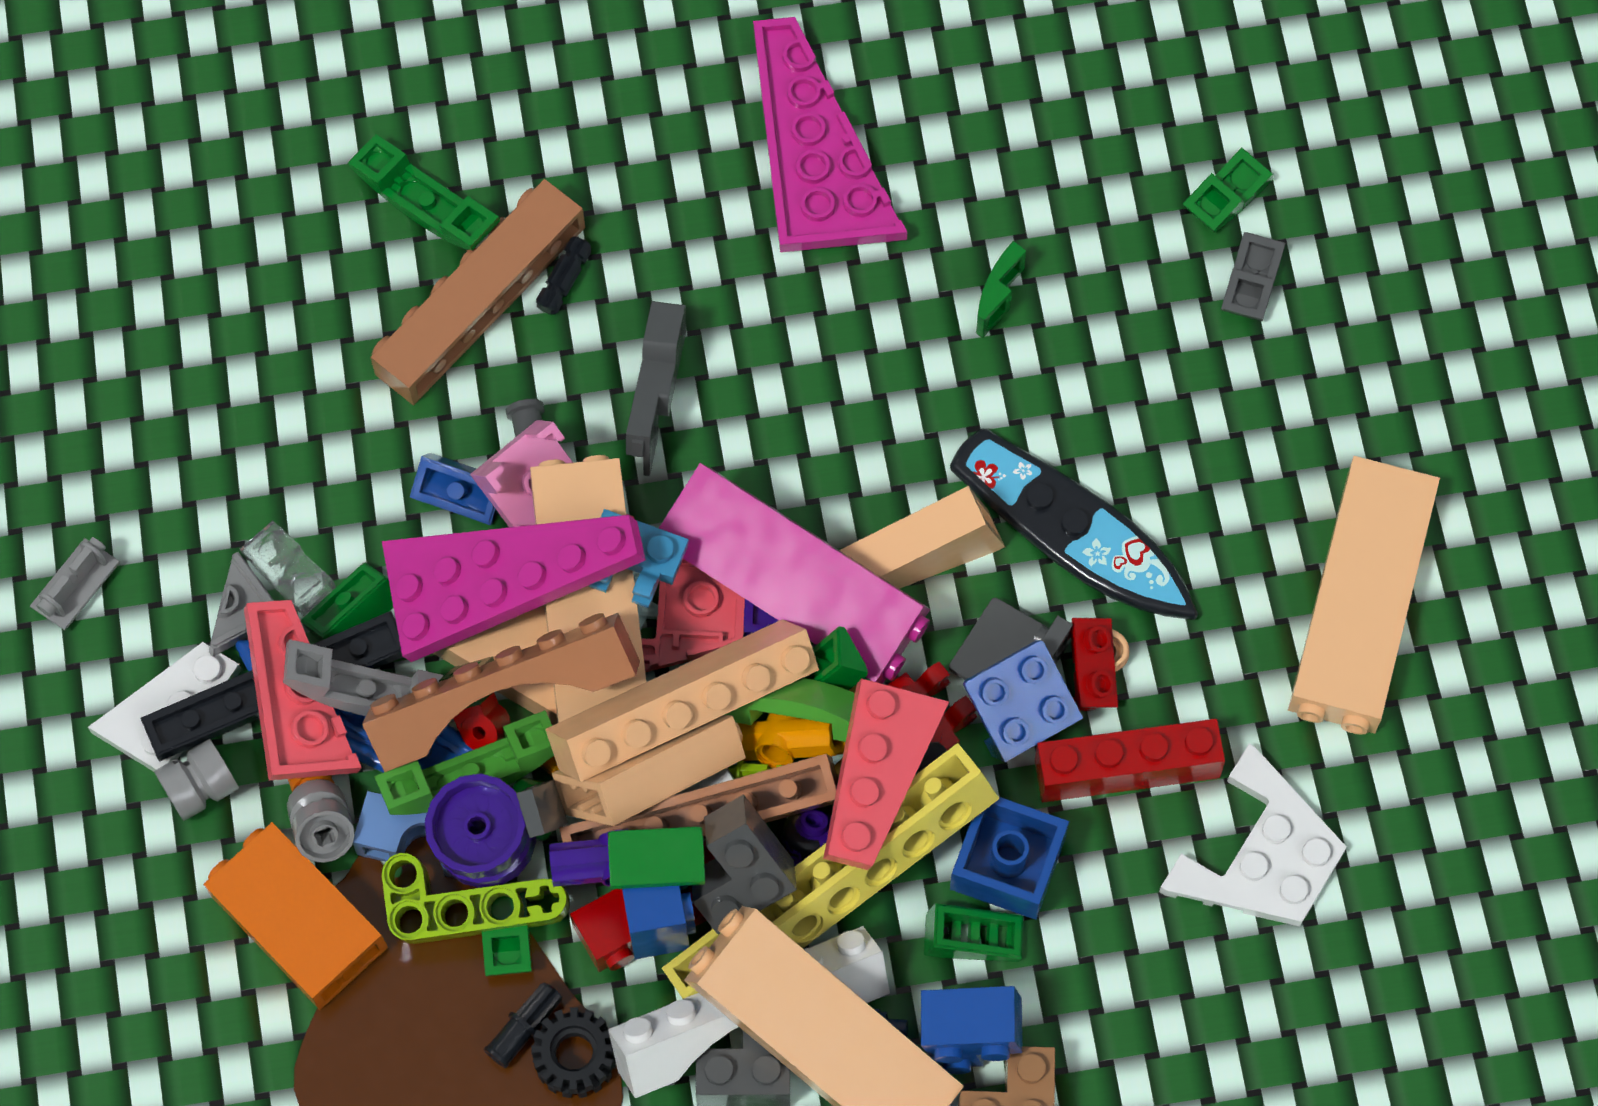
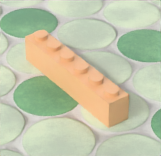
(681, 700)

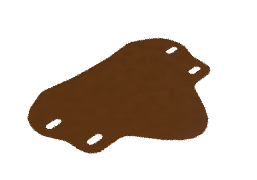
(425, 1012)

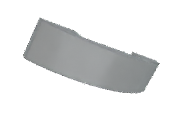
(342, 684)

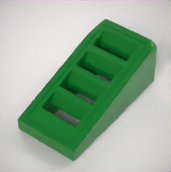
(972, 949)

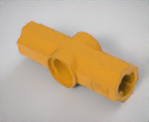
(786, 738)

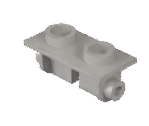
(75, 583)

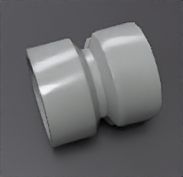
(196, 779)
(320, 820)

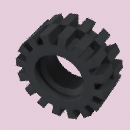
(573, 1080)

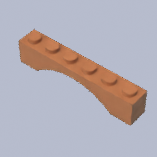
(583, 658)

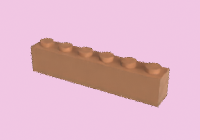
(477, 291)
(772, 793)

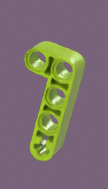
(477, 900)

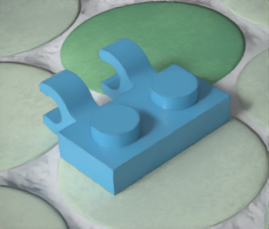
(663, 558)

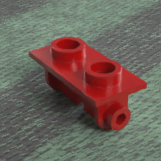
(1094, 663)

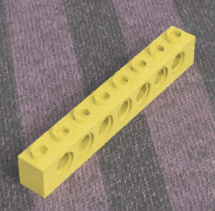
(935, 807)

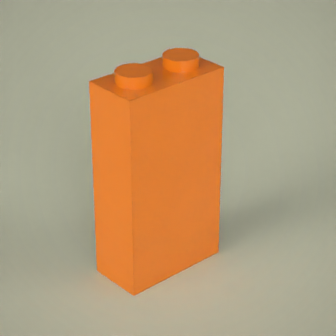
(295, 915)

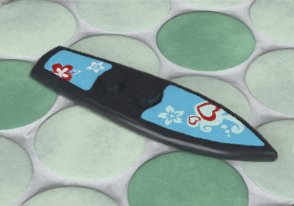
(1072, 526)

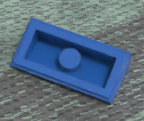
(452, 488)

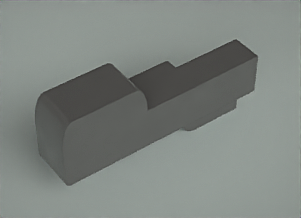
(656, 379)

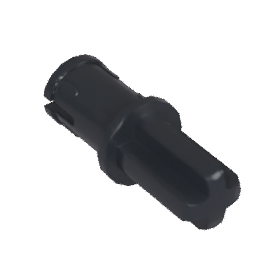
(523, 1024)

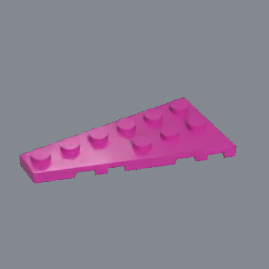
(817, 163)
(478, 579)

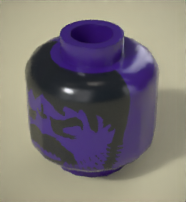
(805, 833)

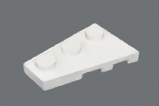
(184, 678)

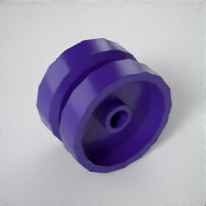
(454, 824)

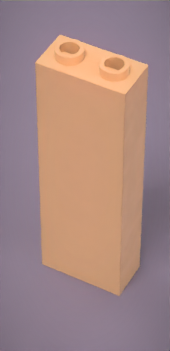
(578, 493)
(1363, 596)
(813, 1019)

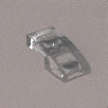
(288, 568)

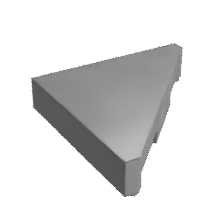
(240, 588)

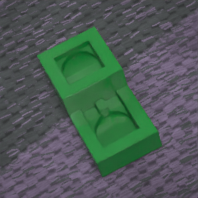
(1228, 191)
(996, 295)
(507, 949)

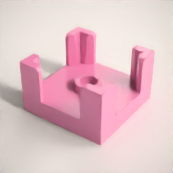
(507, 476)

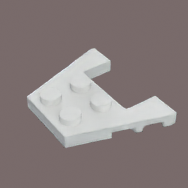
(1279, 863)

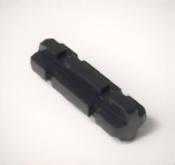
(563, 275)

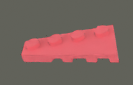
(297, 732)
(879, 761)

